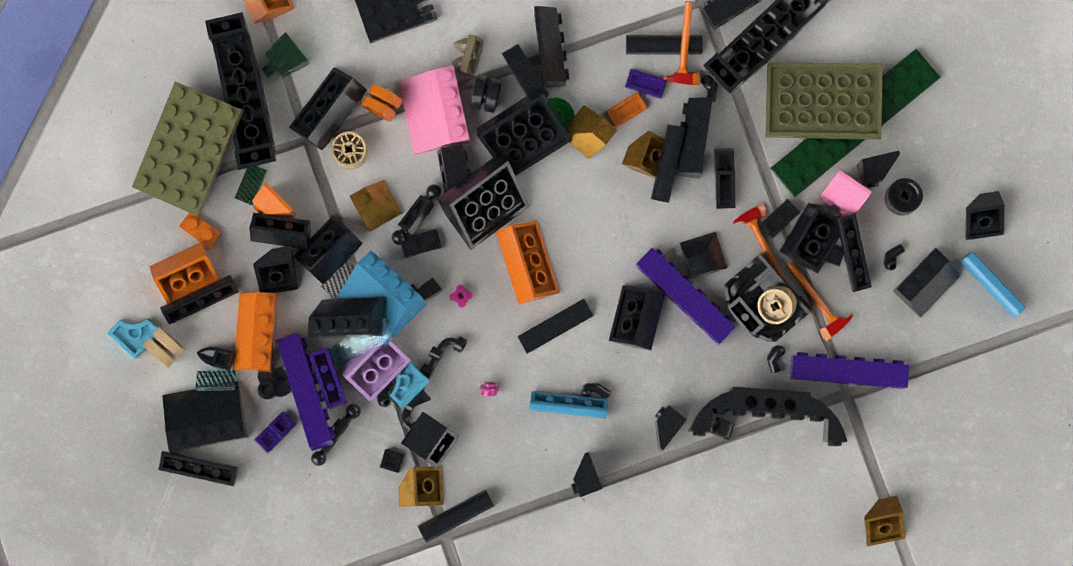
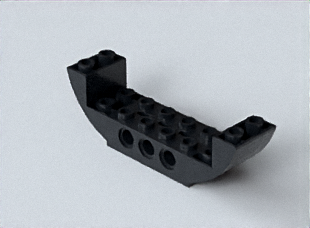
(802, 406)

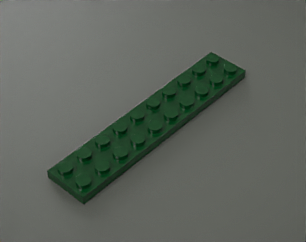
(818, 155)

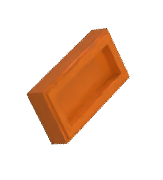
(626, 110)

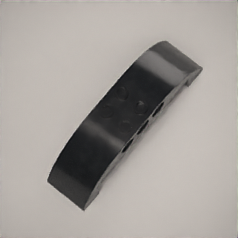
(761, 41)
(243, 89)

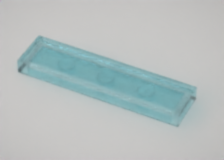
(355, 346)

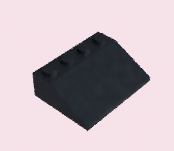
(525, 132)
(484, 201)
(203, 418)

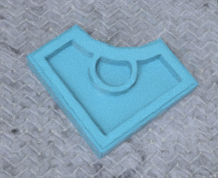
(133, 336)
(408, 384)

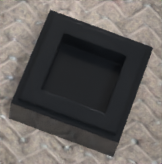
(391, 461)

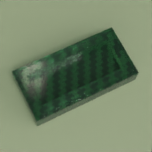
(250, 184)

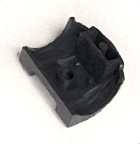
(743, 295)

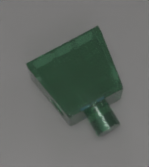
(284, 58)

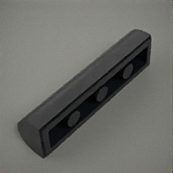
(661, 45)
(668, 163)
(853, 252)
(199, 299)
(198, 468)
(455, 516)

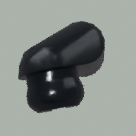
(710, 85)
(890, 257)
(773, 357)
(597, 388)
(383, 397)

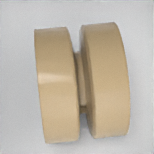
(352, 141)
(768, 309)
(163, 347)

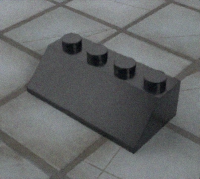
(550, 47)
(328, 108)
(695, 136)
(347, 318)

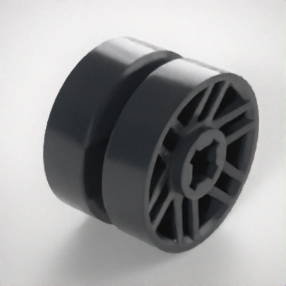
(486, 94)
(899, 205)

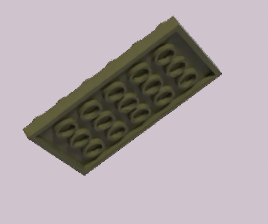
(824, 100)
(187, 148)

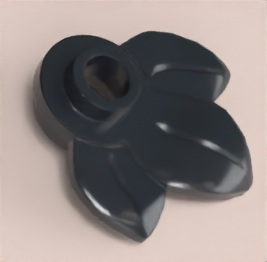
(276, 381)

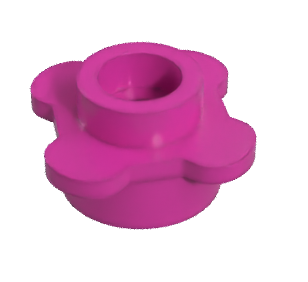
(466, 295)
(489, 389)

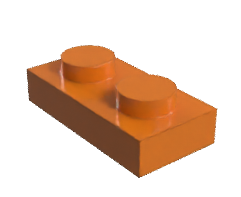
(200, 230)

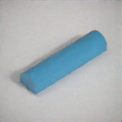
(993, 284)
(568, 404)

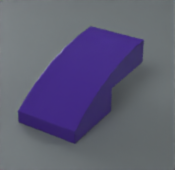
(275, 432)

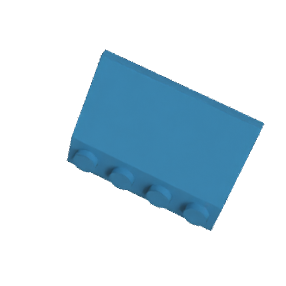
(376, 279)

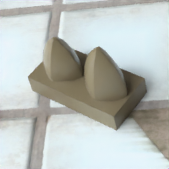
(471, 48)

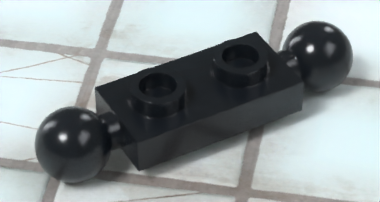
(416, 214)
(352, 412)

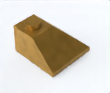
(589, 131)
(644, 154)
(375, 205)
(421, 487)
(884, 522)

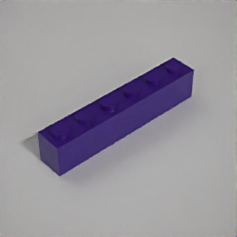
(685, 296)
(849, 371)
(305, 391)

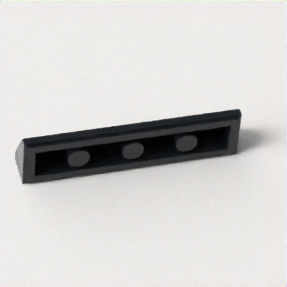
(555, 326)

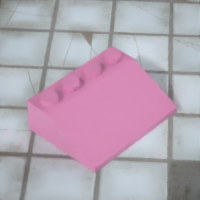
(434, 110)

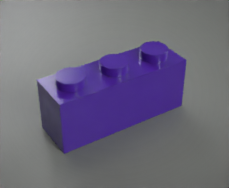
(328, 378)

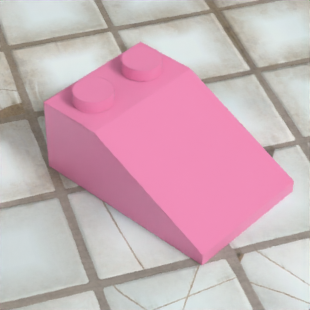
(845, 194)

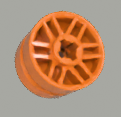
(381, 102)

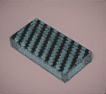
(215, 380)

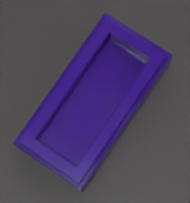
(645, 83)

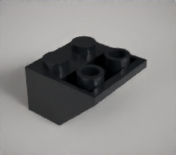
(430, 439)

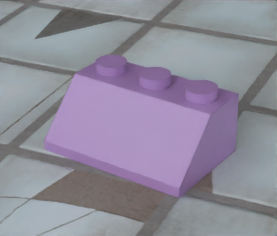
(374, 369)

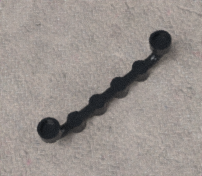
(428, 369)

